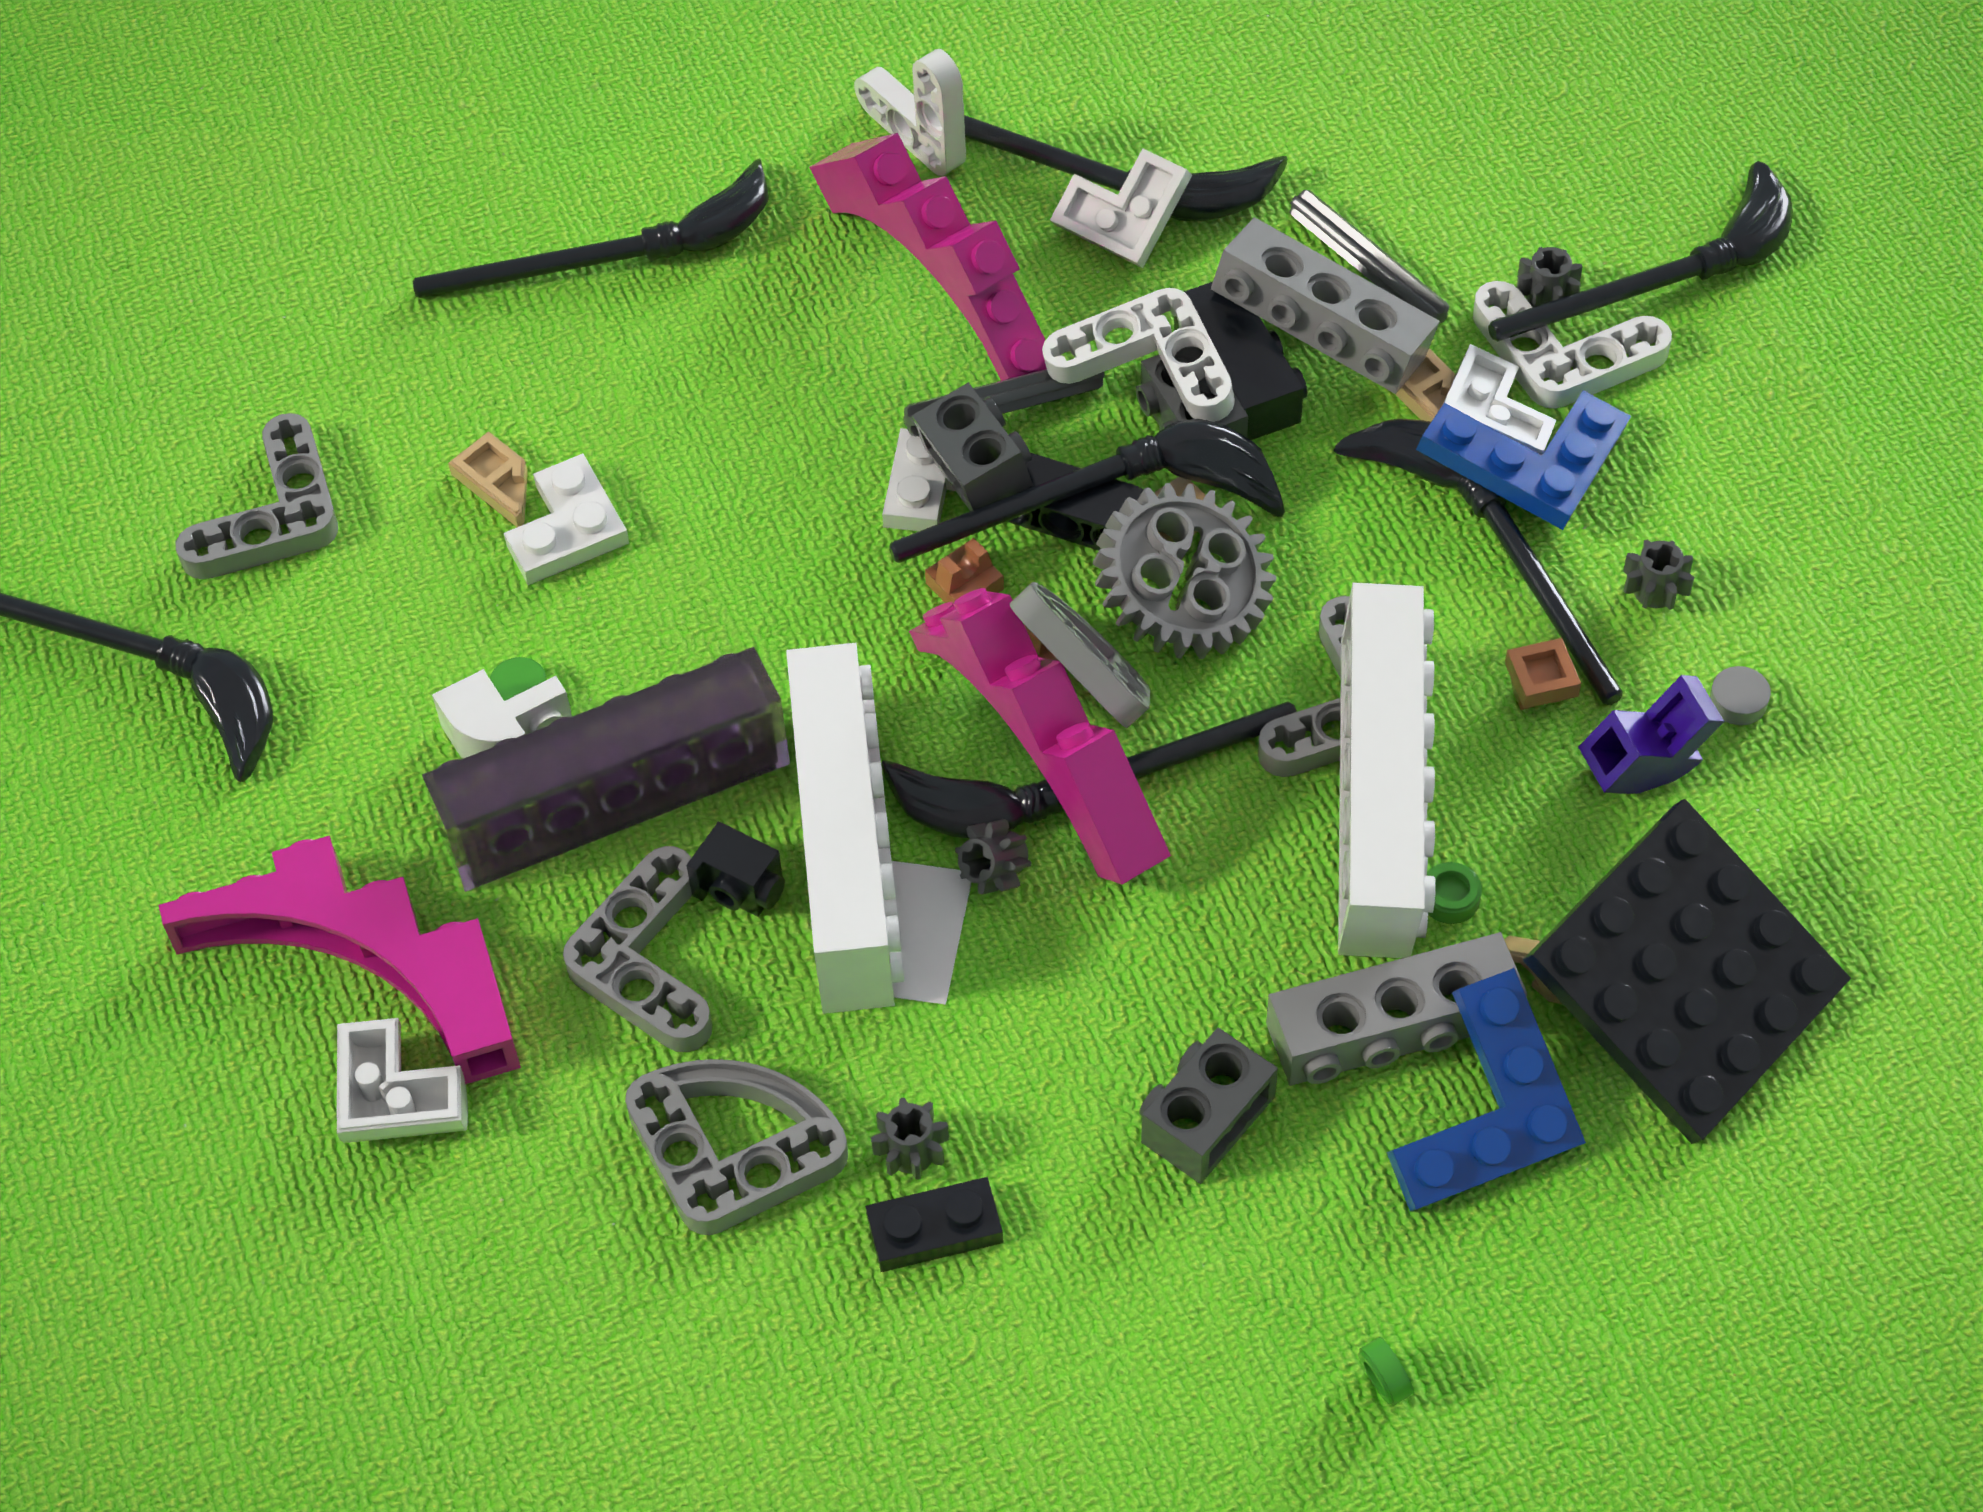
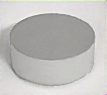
(1740, 695)

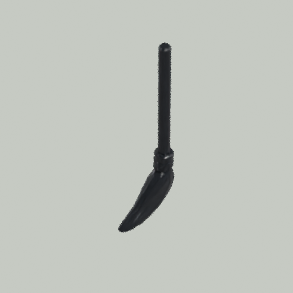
(1204, 198)
(701, 229)
(1748, 238)
(1396, 445)
(1186, 448)
(220, 678)
(955, 804)

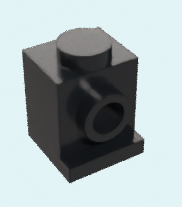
(736, 871)

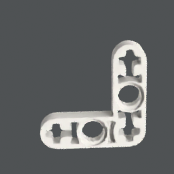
(930, 118)
(1150, 334)
(1555, 361)

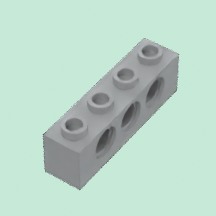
(1324, 305)
(1360, 1002)

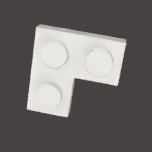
(1127, 221)
(1482, 392)
(914, 487)
(576, 531)

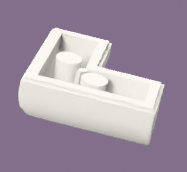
(381, 1099)

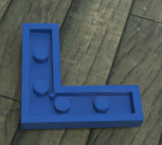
(1541, 484)
(1533, 1106)

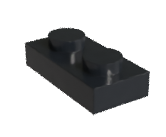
(934, 1224)

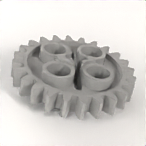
(1232, 589)

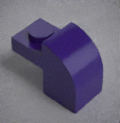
(1653, 747)

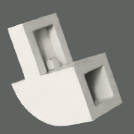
(479, 718)

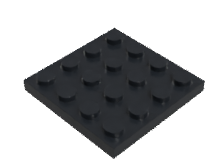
(1687, 970)

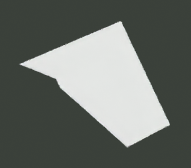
(930, 921)

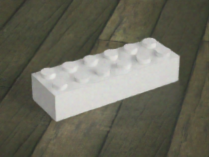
(1385, 772)
(844, 829)

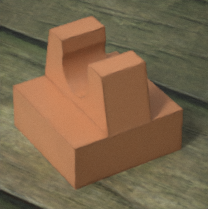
(963, 572)
(1542, 673)

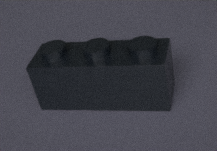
(1254, 360)

